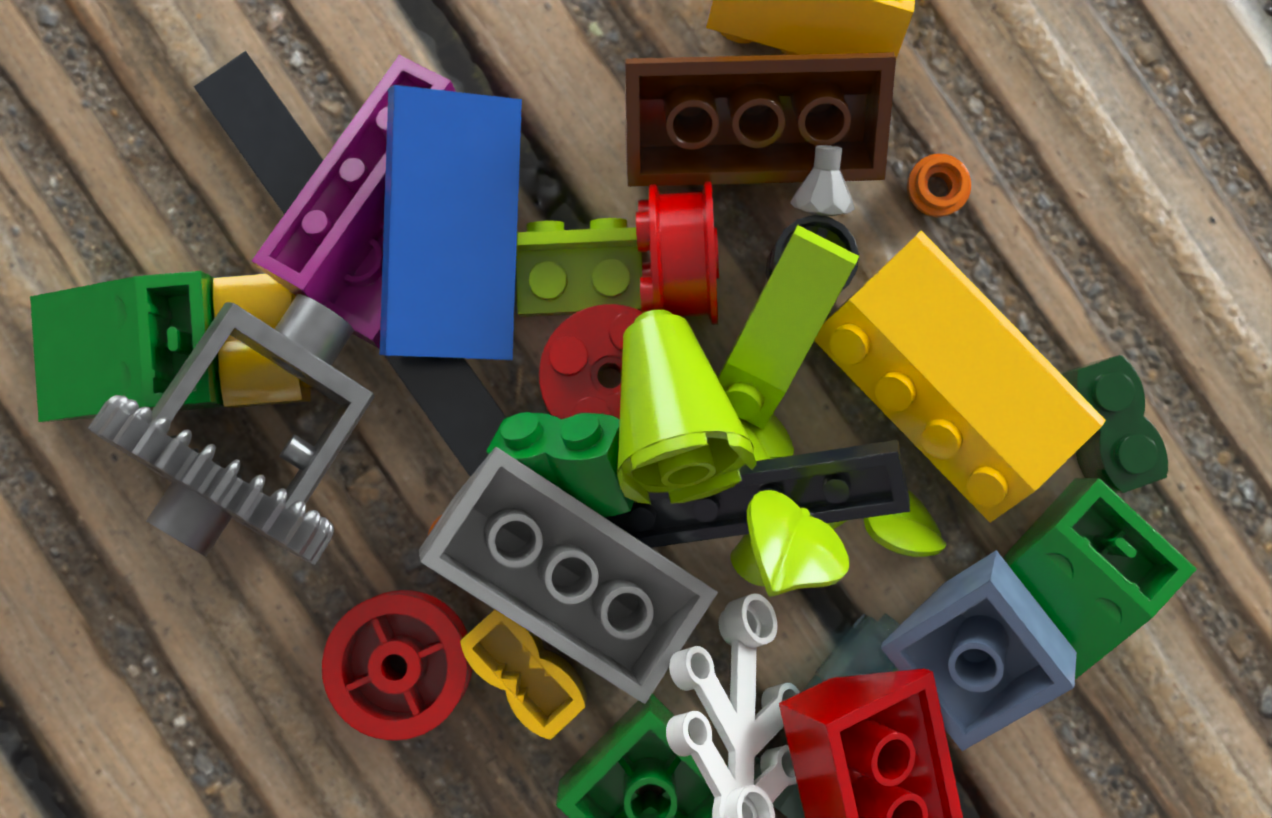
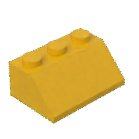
(815, 25)

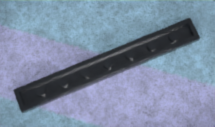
(284, 164)

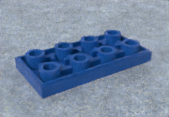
(450, 224)

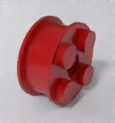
(682, 250)
(577, 354)
(365, 685)

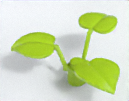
(799, 551)

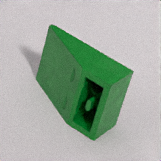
(120, 341)
(1096, 568)

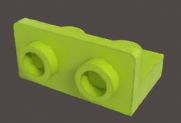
(577, 268)

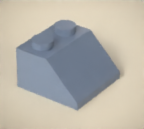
(987, 648)

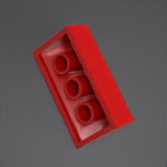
(871, 747)

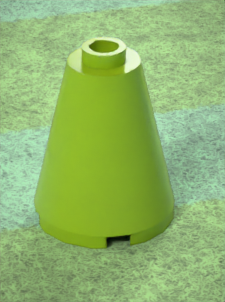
(675, 416)

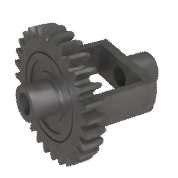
(202, 492)

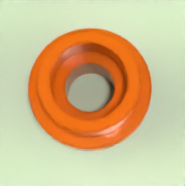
(948, 169)

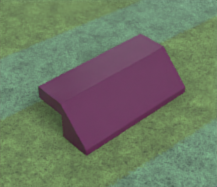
(335, 227)

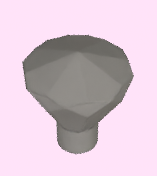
(824, 187)

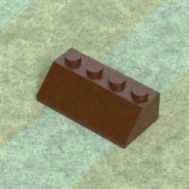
(756, 117)

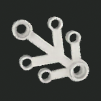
(744, 626)

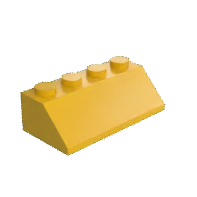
(958, 378)

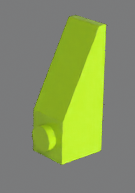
(784, 324)

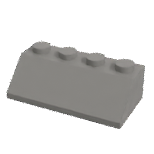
(566, 574)

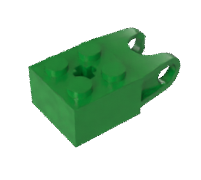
(631, 756)

